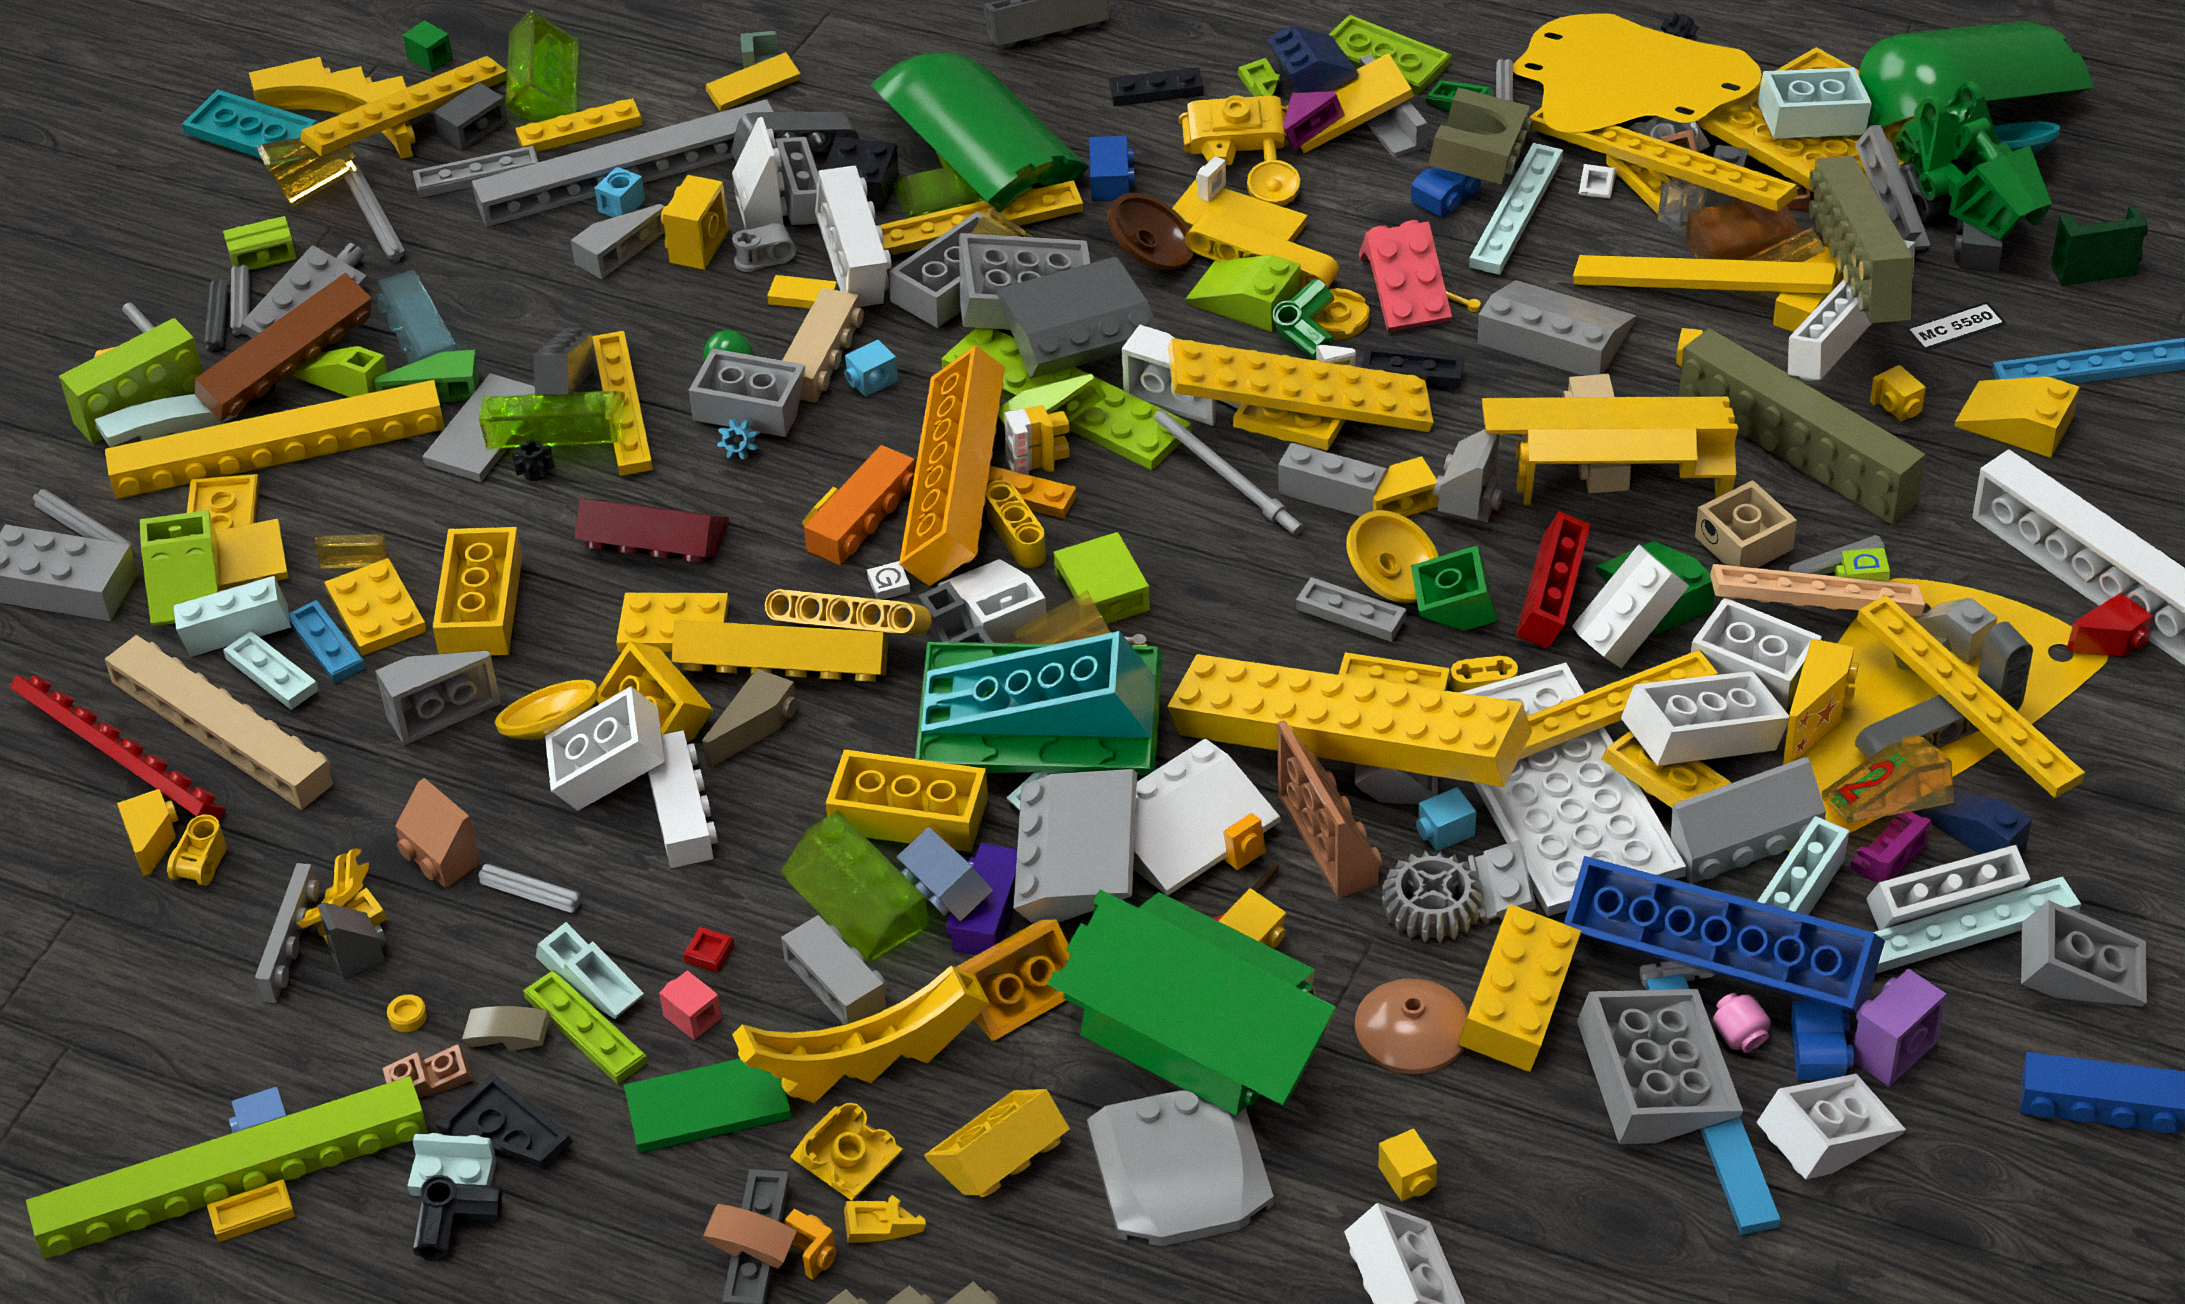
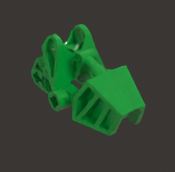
(2002, 182)

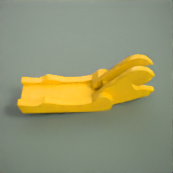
(346, 885)

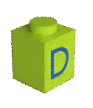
(1864, 564)

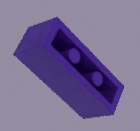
(989, 919)

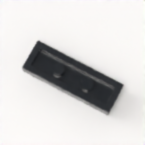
(1156, 86)
(1433, 368)

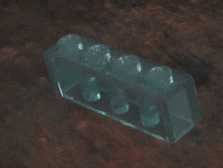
(413, 316)

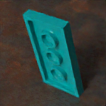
(243, 123)

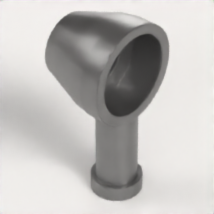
(1926, 208)

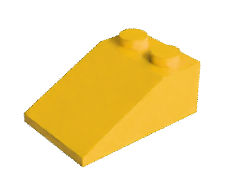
(2021, 412)

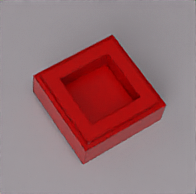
(708, 949)

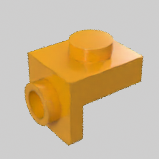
(1244, 841)
(815, 1241)

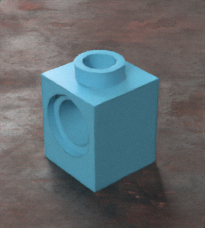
(619, 193)
(871, 368)

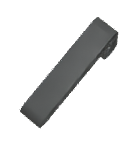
(2002, 667)

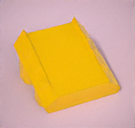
(846, 1150)

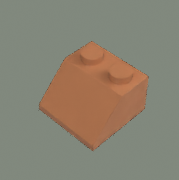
(437, 835)

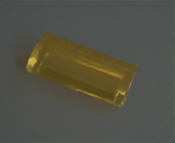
(350, 550)

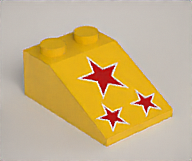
(1820, 696)

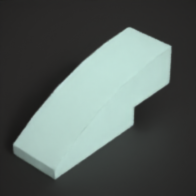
(588, 971)

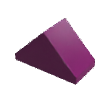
(1310, 115)

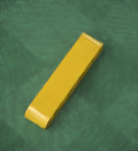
(1226, 239)
(861, 617)

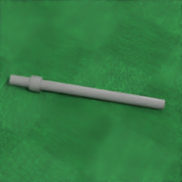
(1272, 508)

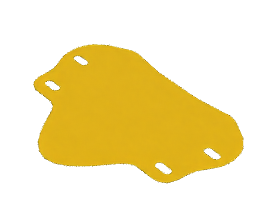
(1623, 71)

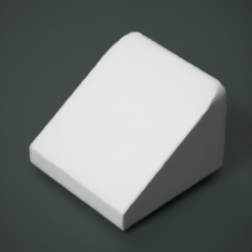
(1597, 181)
(1336, 355)

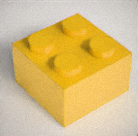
(695, 221)

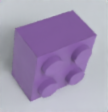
(1898, 1026)

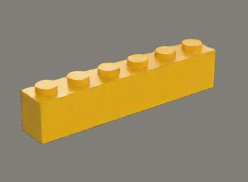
(780, 648)

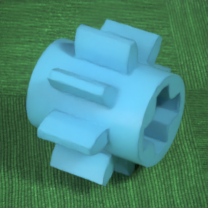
(733, 431)

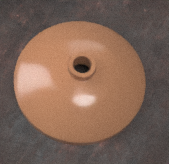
(1411, 1026)

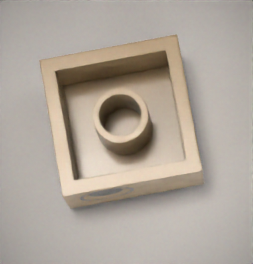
(1745, 527)

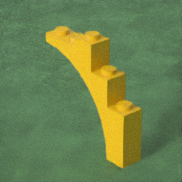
(312, 87)
(866, 1048)

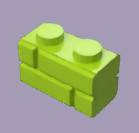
(260, 244)

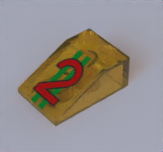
(1893, 782)

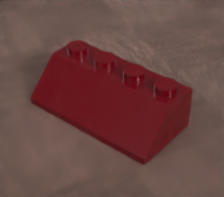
(649, 528)

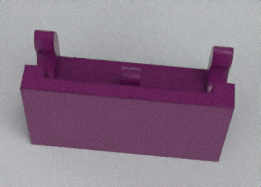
(1892, 848)

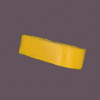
(1481, 672)

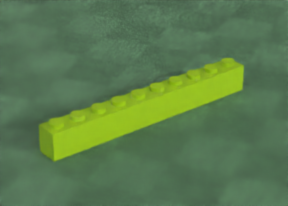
(225, 1167)

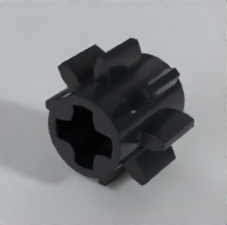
(1680, 26)
(533, 460)

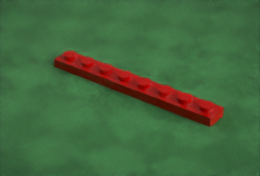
(125, 751)

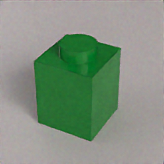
(427, 46)

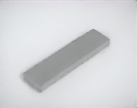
(461, 173)

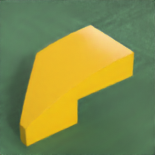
(879, 1221)

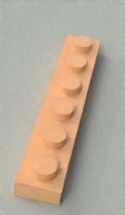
(1811, 589)

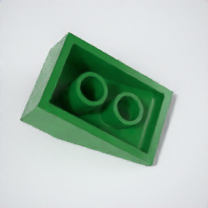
(1693, 602)

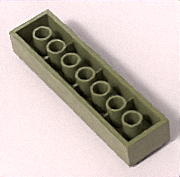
(1862, 239)
(1805, 426)

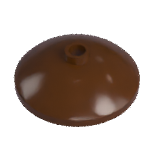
(1149, 231)

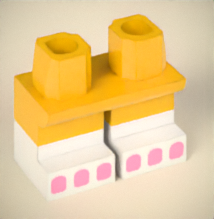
(1032, 441)

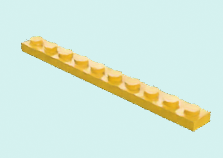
(1679, 163)

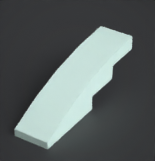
(156, 419)

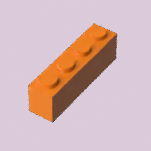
(860, 505)

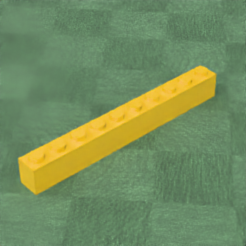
(274, 439)

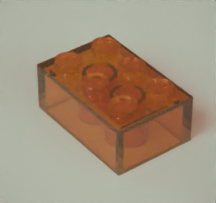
(1737, 230)

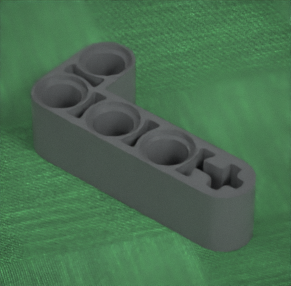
(817, 127)

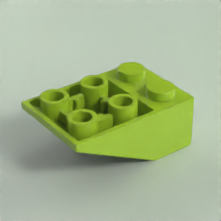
(178, 561)

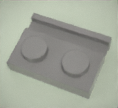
(1503, 880)

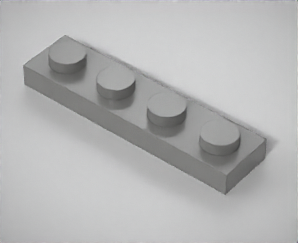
(285, 935)

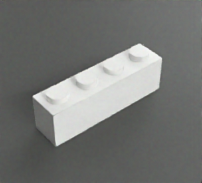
(680, 805)
(1947, 887)

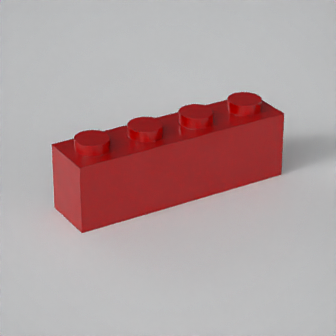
(1553, 580)

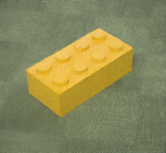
(478, 591)
(905, 796)
(1519, 988)

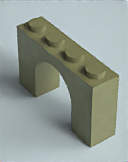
(1481, 136)

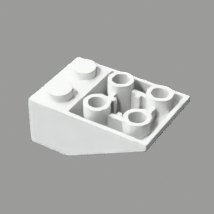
(757, 180)
(999, 599)

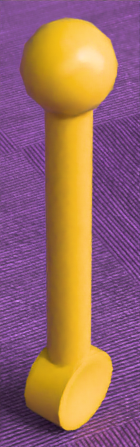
(1472, 305)

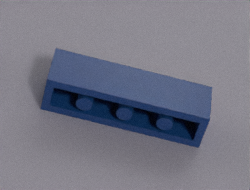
(2103, 1092)

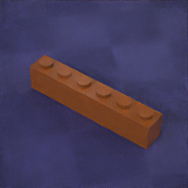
(283, 347)

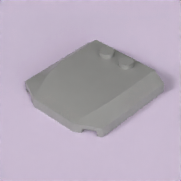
(1178, 1167)

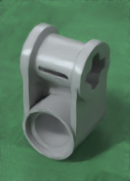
(764, 246)

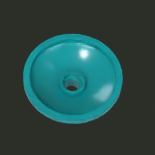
(2022, 134)

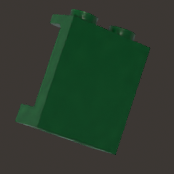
(2098, 249)

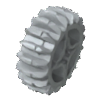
(1432, 908)

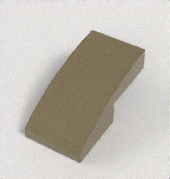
(511, 1025)

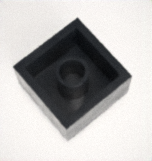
(874, 161)

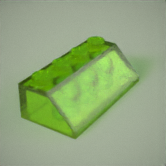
(541, 69)
(934, 191)
(552, 418)
(855, 887)

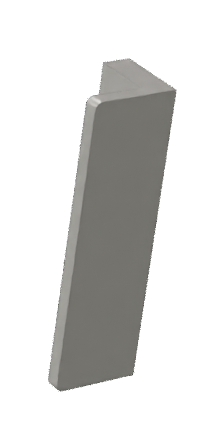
(1399, 128)
(1890, 185)

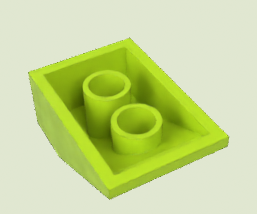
(1247, 288)

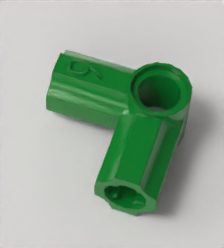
(1303, 310)

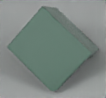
(758, 47)

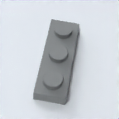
(1351, 609)

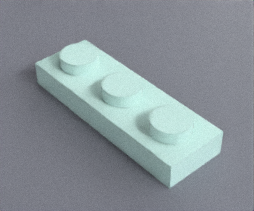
(271, 670)

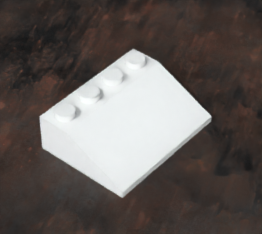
(1186, 810)

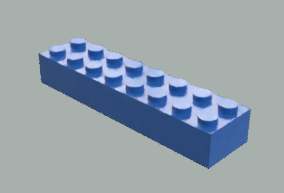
(1725, 934)

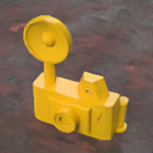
(1244, 124)

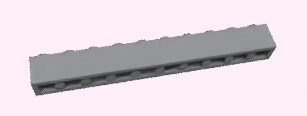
(577, 174)

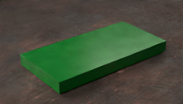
(703, 1104)

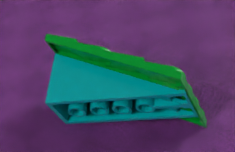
(1041, 706)

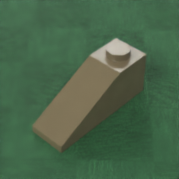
(751, 716)

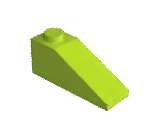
(1071, 396)

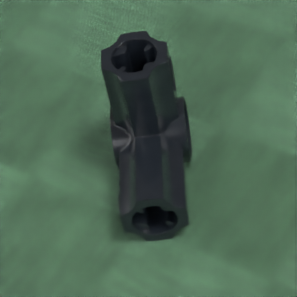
(438, 1218)

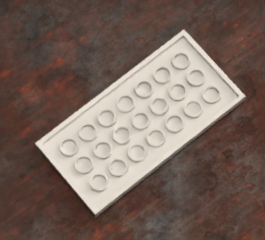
(1571, 801)

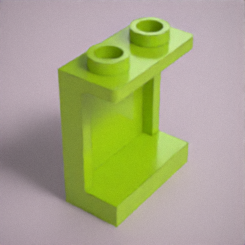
(1107, 573)

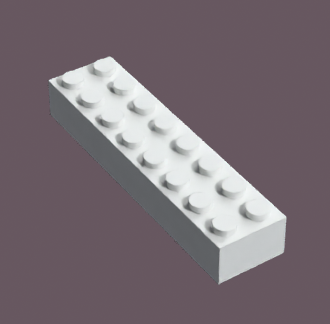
(2081, 545)

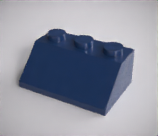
(1311, 60)

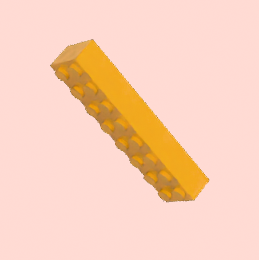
(952, 467)

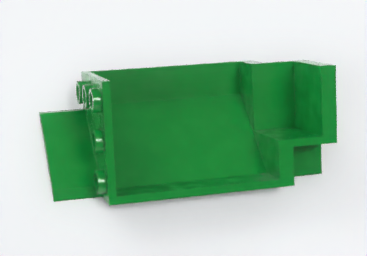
(1194, 1000)

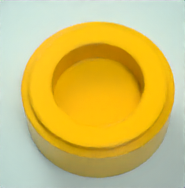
(406, 1013)

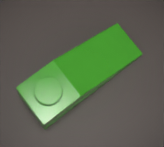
(454, 375)

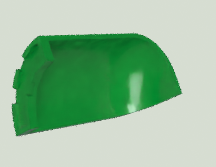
(2000, 58)
(978, 126)

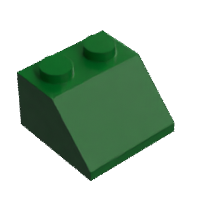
(1455, 590)

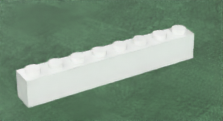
(1828, 332)

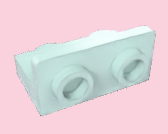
(458, 1157)

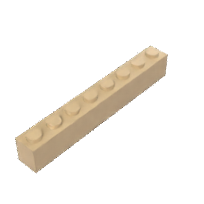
(220, 721)

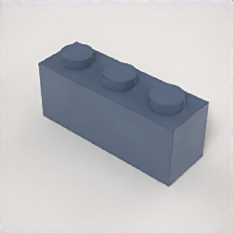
(943, 875)

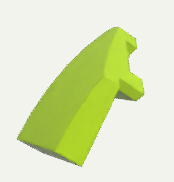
(1259, 78)

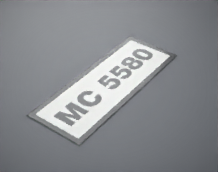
(1955, 325)

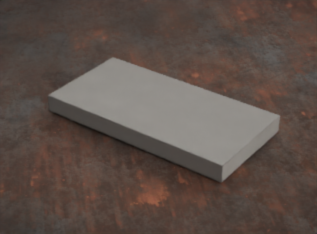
(461, 444)

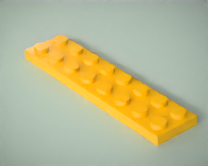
(1299, 385)

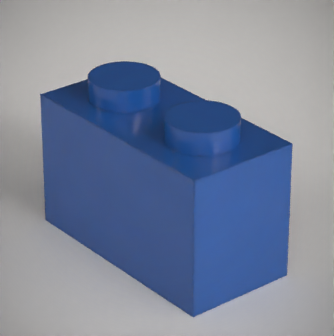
(1110, 168)

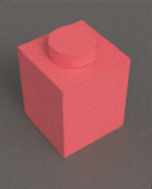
(690, 1005)

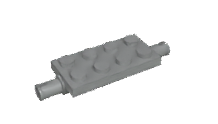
(301, 282)

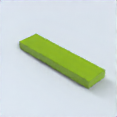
(586, 1027)

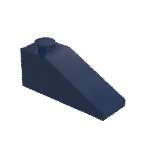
(1980, 822)

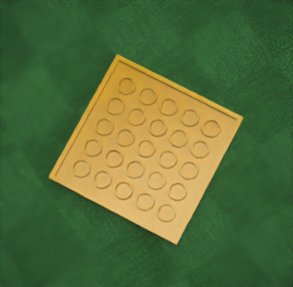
(1745, 127)

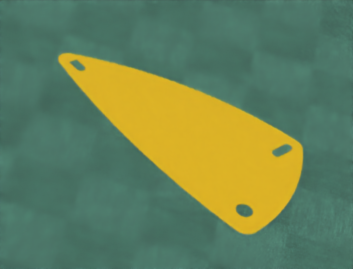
(1887, 690)

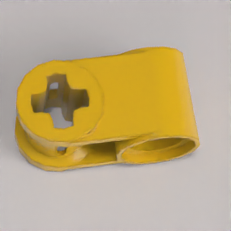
(198, 851)

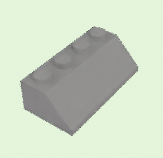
(1745, 820)

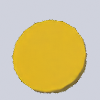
(1345, 315)

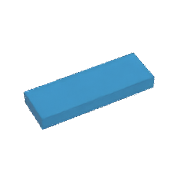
(326, 642)

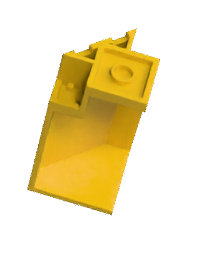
(1619, 431)

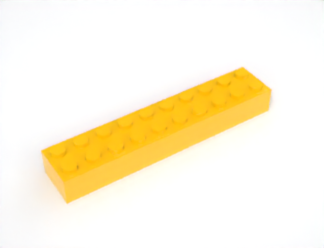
(1353, 719)

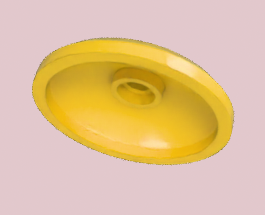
(1382, 552)
(546, 709)

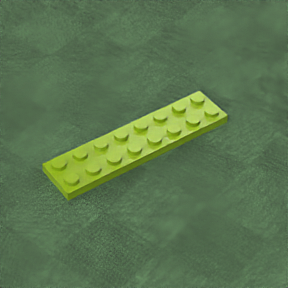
(1116, 422)

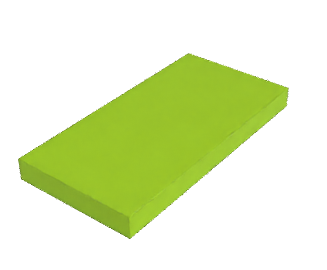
(1416, 61)

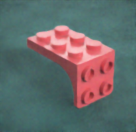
(1407, 275)

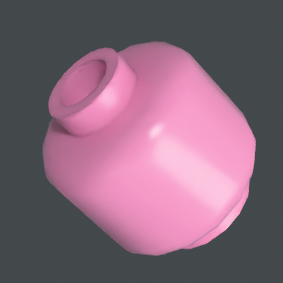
(1741, 1022)

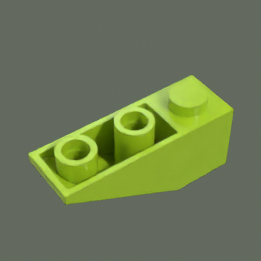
(344, 370)

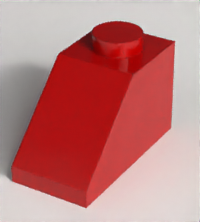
(2111, 628)

